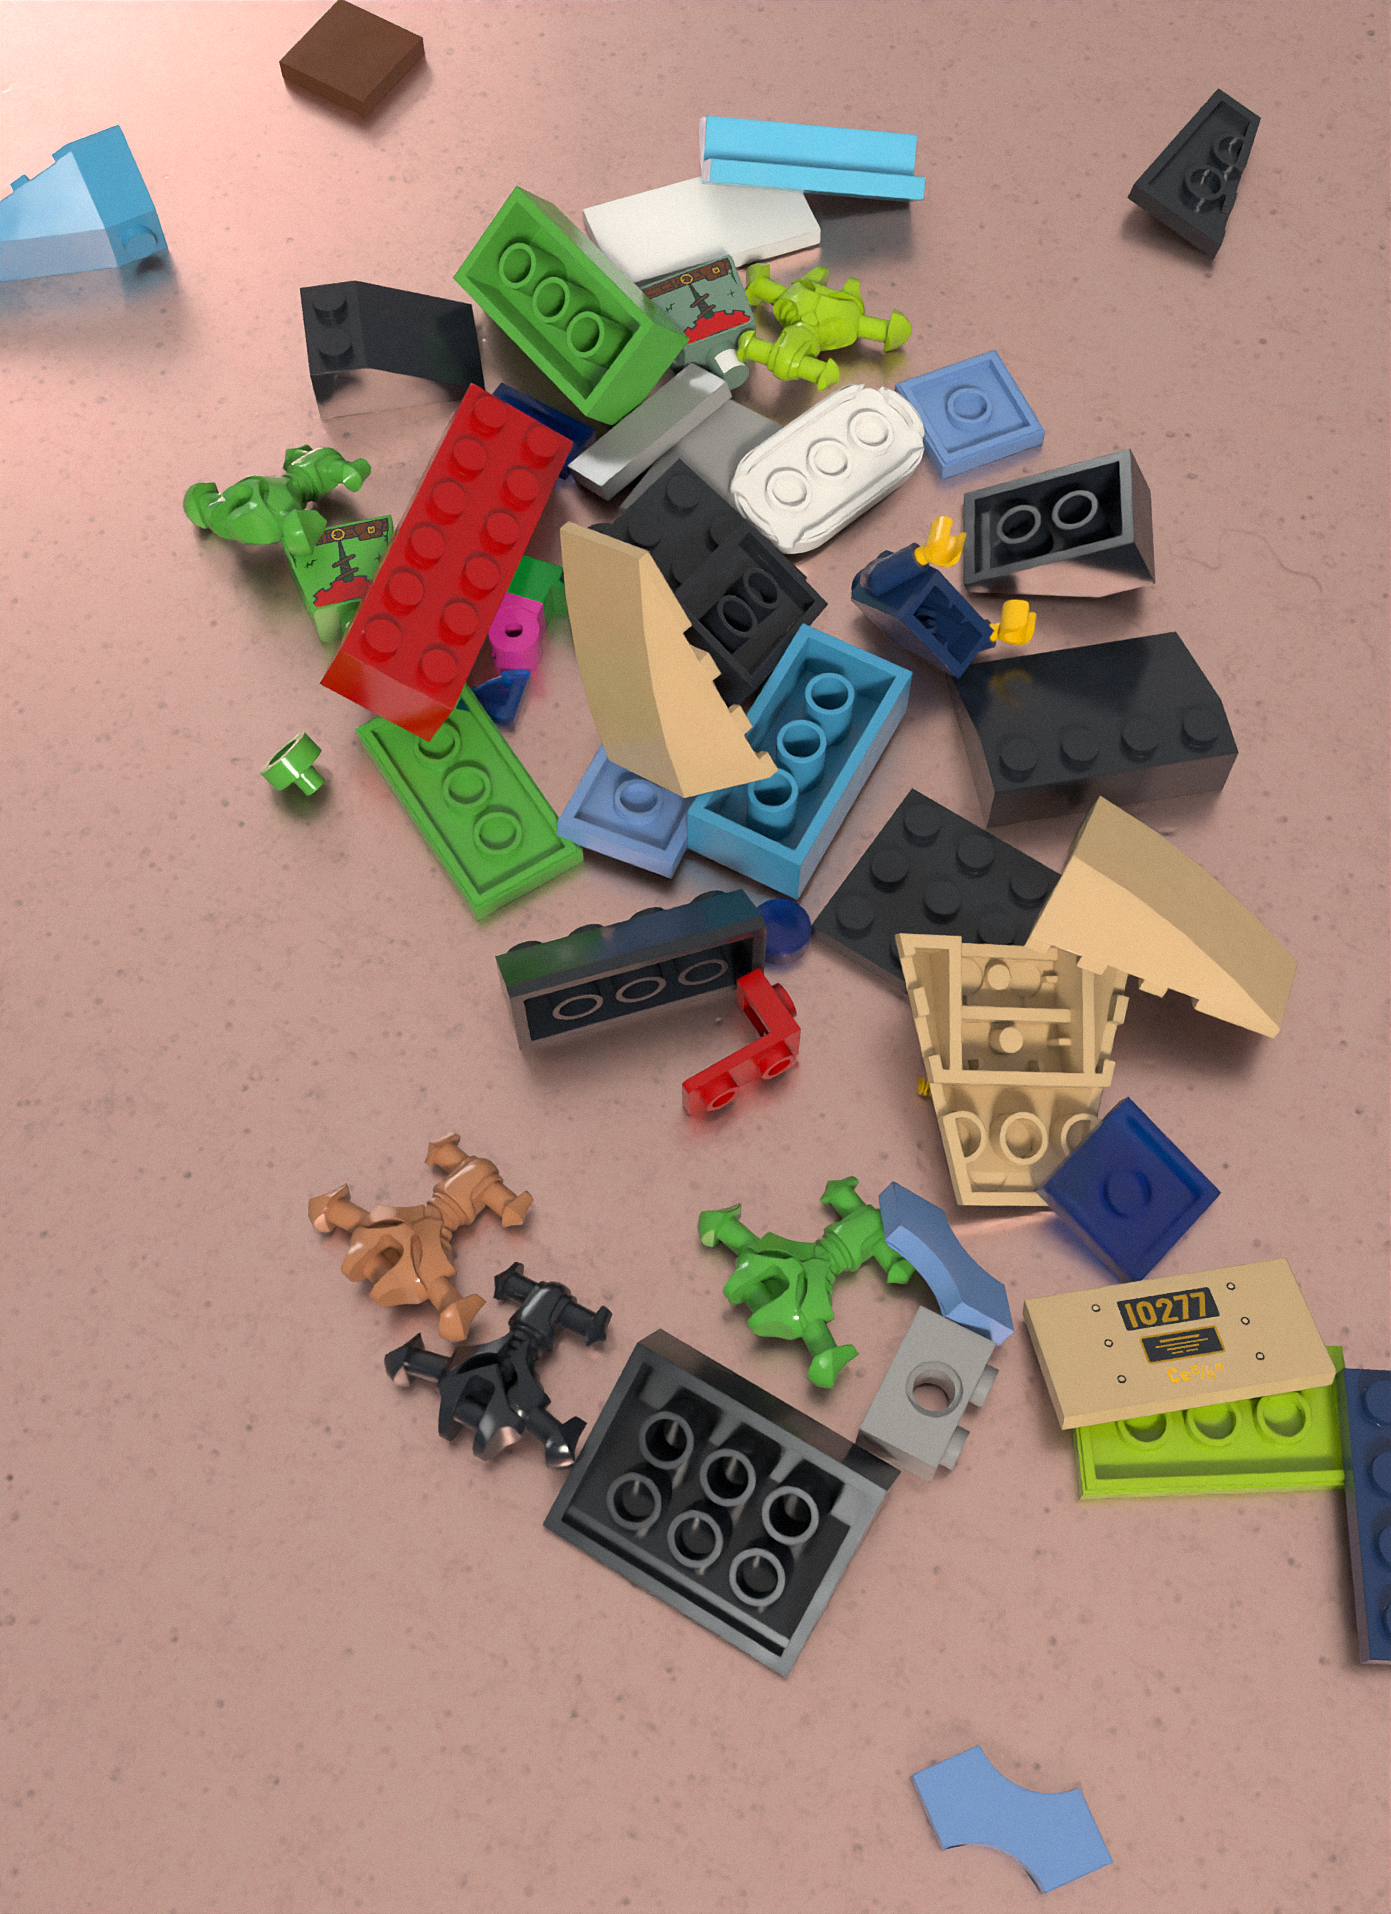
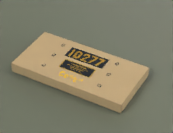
(1176, 1343)

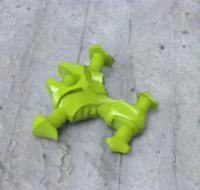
(813, 322)

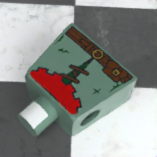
(712, 312)

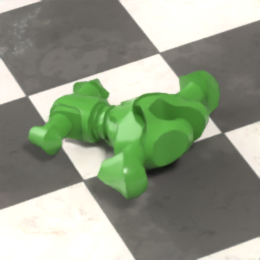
(273, 507)
(792, 1280)

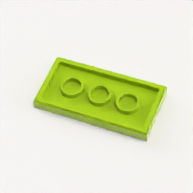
(1219, 1448)

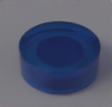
(787, 931)

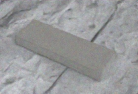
(649, 431)

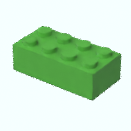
(569, 308)

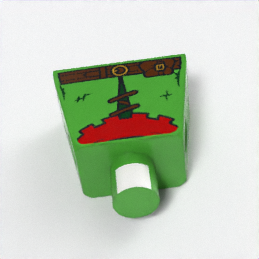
(339, 572)

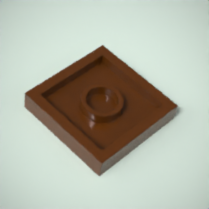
(352, 57)

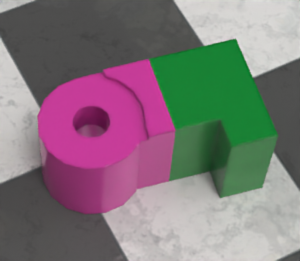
(526, 614)

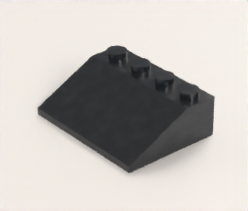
(1091, 723)
(720, 1499)

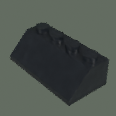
(631, 966)

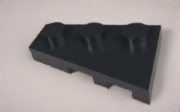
(1199, 172)

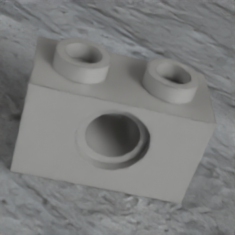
(937, 1354)

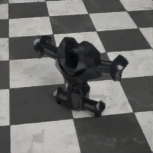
(496, 1382)

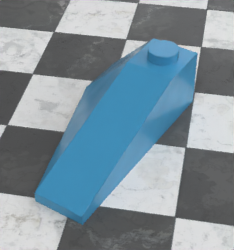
(79, 212)

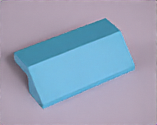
(809, 159)

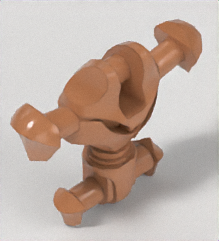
(409, 1247)

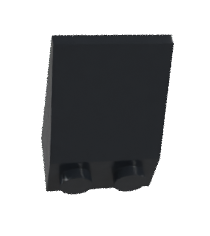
(387, 348)
(1062, 531)
(745, 610)

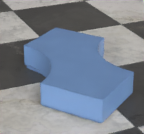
(960, 1285)
(1042, 1832)

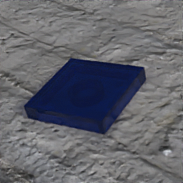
(1128, 1192)

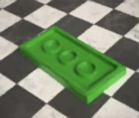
(473, 805)

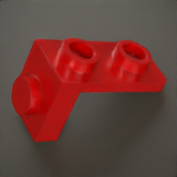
(771, 1017)

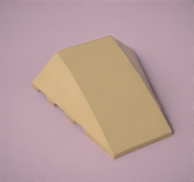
(643, 677)
(1165, 919)
(1010, 1057)

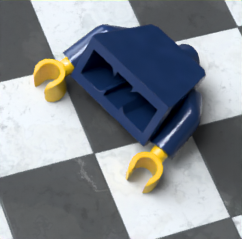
(926, 612)

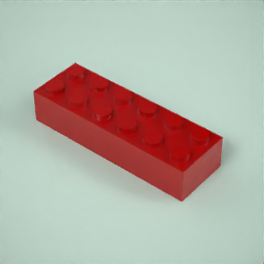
(448, 565)

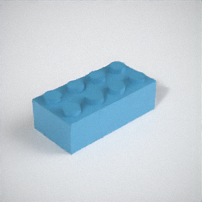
(825, 729)

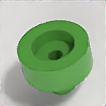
(294, 764)

